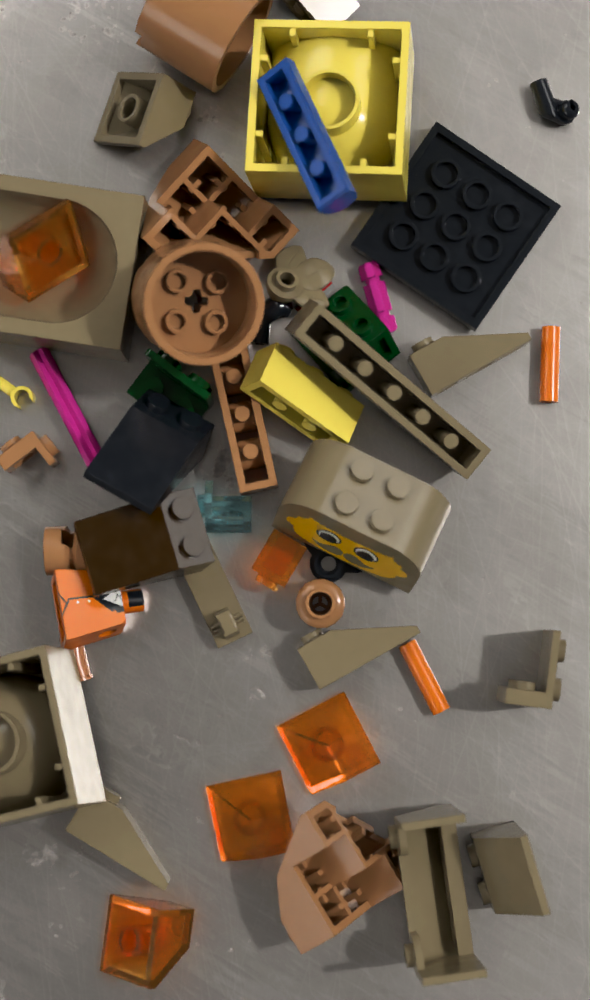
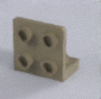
(547, 685)

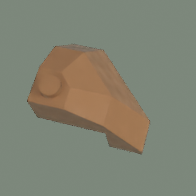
(212, 204)
(332, 875)

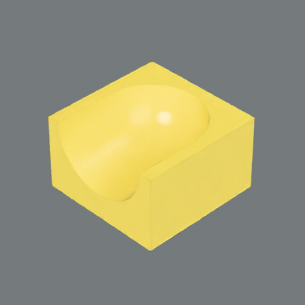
(361, 90)

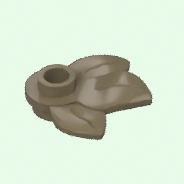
(303, 276)

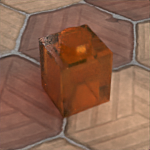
(278, 560)

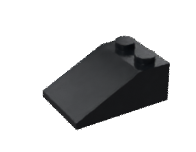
(150, 451)

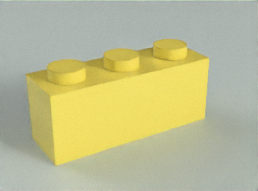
(301, 395)

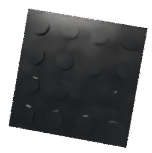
(459, 230)

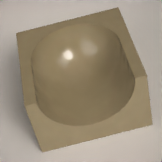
(92, 308)
(44, 737)

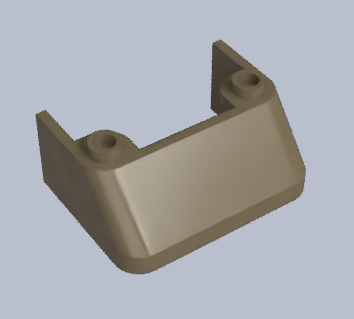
(434, 896)

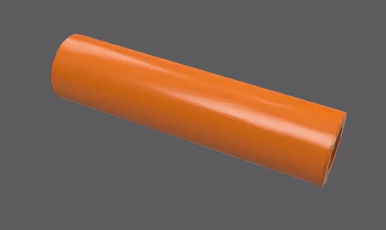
(549, 364)
(424, 677)

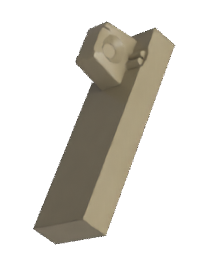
(218, 604)

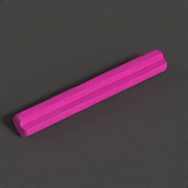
(65, 404)

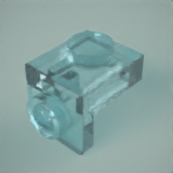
(225, 513)

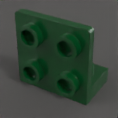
(364, 323)
(164, 377)

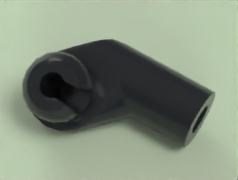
(552, 108)
(272, 311)

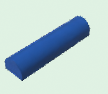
(307, 138)

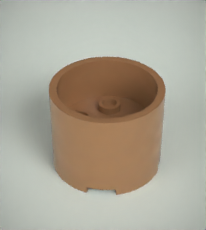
(201, 36)
(228, 309)

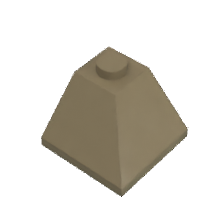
(144, 109)

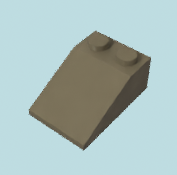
(508, 871)

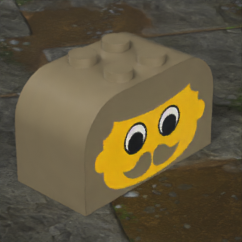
(363, 512)

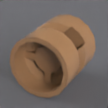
(61, 550)

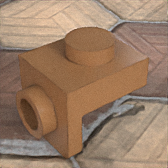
(19, 451)

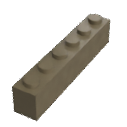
(387, 388)

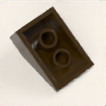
(136, 549)

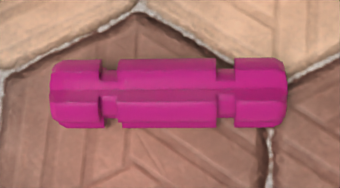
(377, 294)

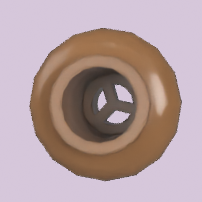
(333, 609)

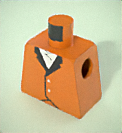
(88, 618)

